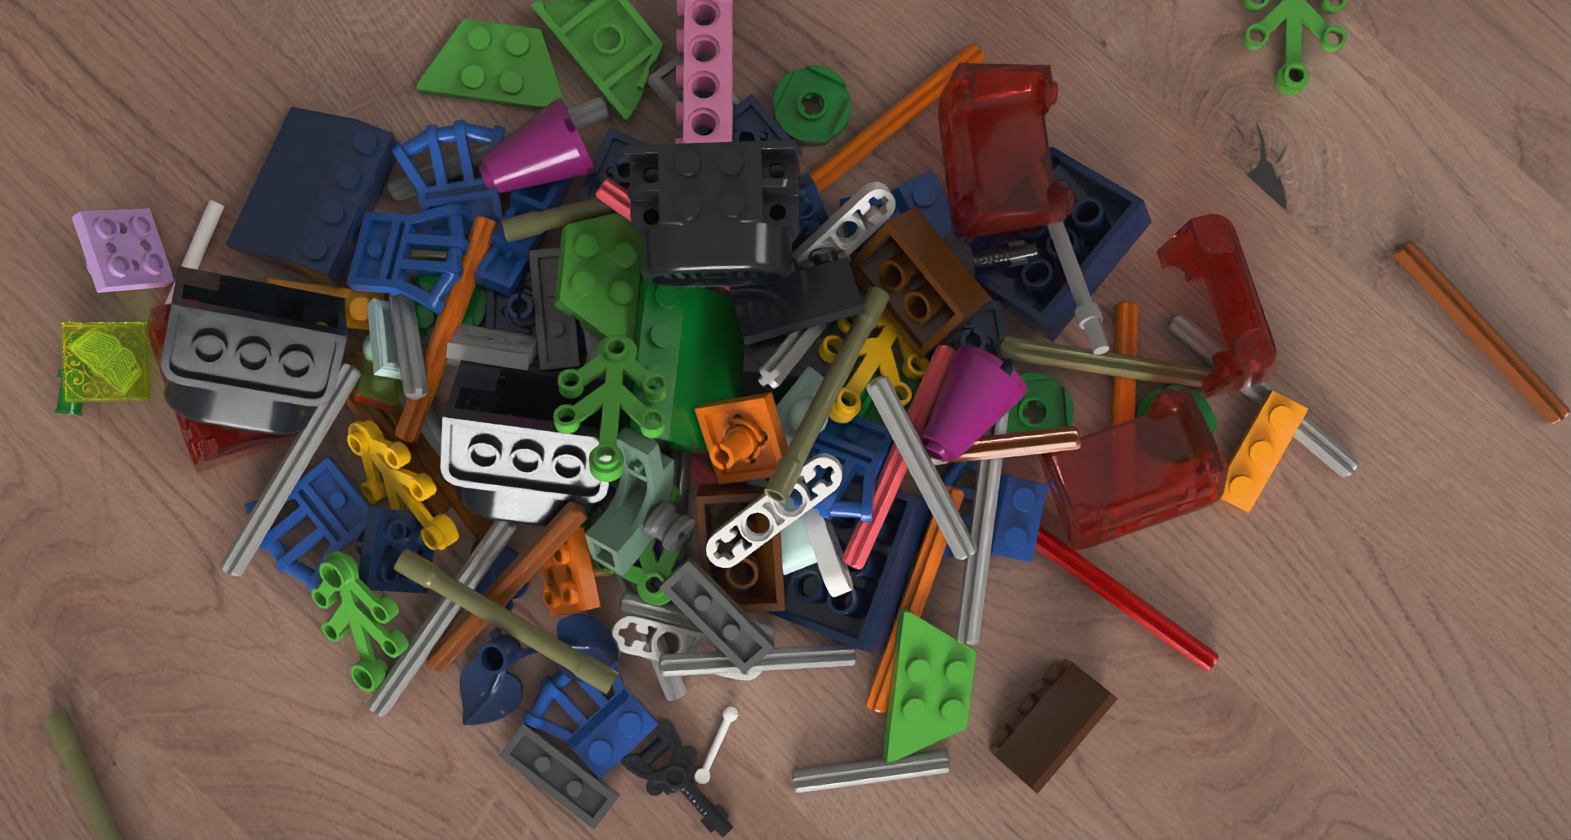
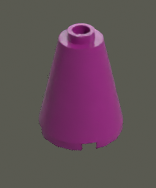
(537, 152)
(970, 402)

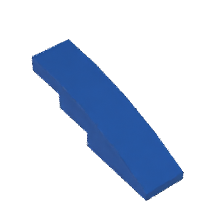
(508, 262)

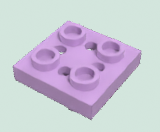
(115, 255)

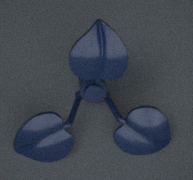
(487, 687)

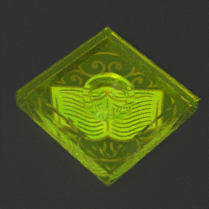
(104, 362)

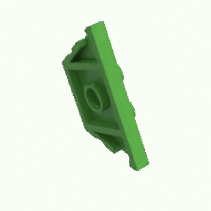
(608, 45)
(494, 66)
(600, 275)
(927, 687)

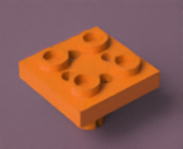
(735, 439)
(571, 577)

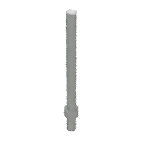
(1087, 312)

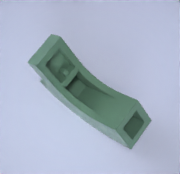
(645, 483)

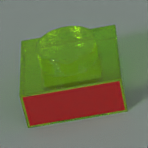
(377, 390)

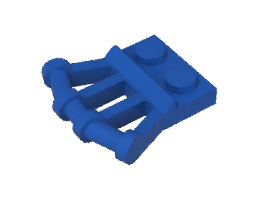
(472, 191)
(921, 193)
(386, 247)
(860, 449)
(332, 505)
(1017, 512)
(606, 734)

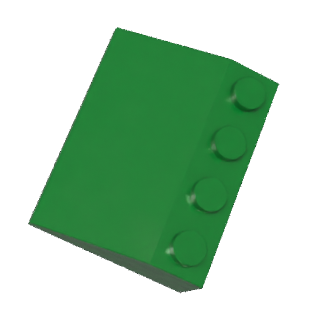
(697, 347)

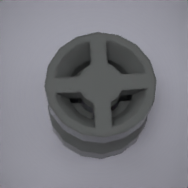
(669, 526)

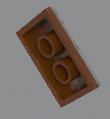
(924, 278)
(757, 579)
(1051, 723)

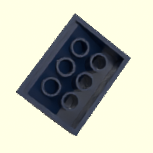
(314, 194)
(1101, 231)
(868, 611)

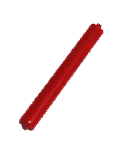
(1126, 600)

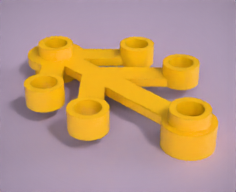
(876, 353)
(400, 484)

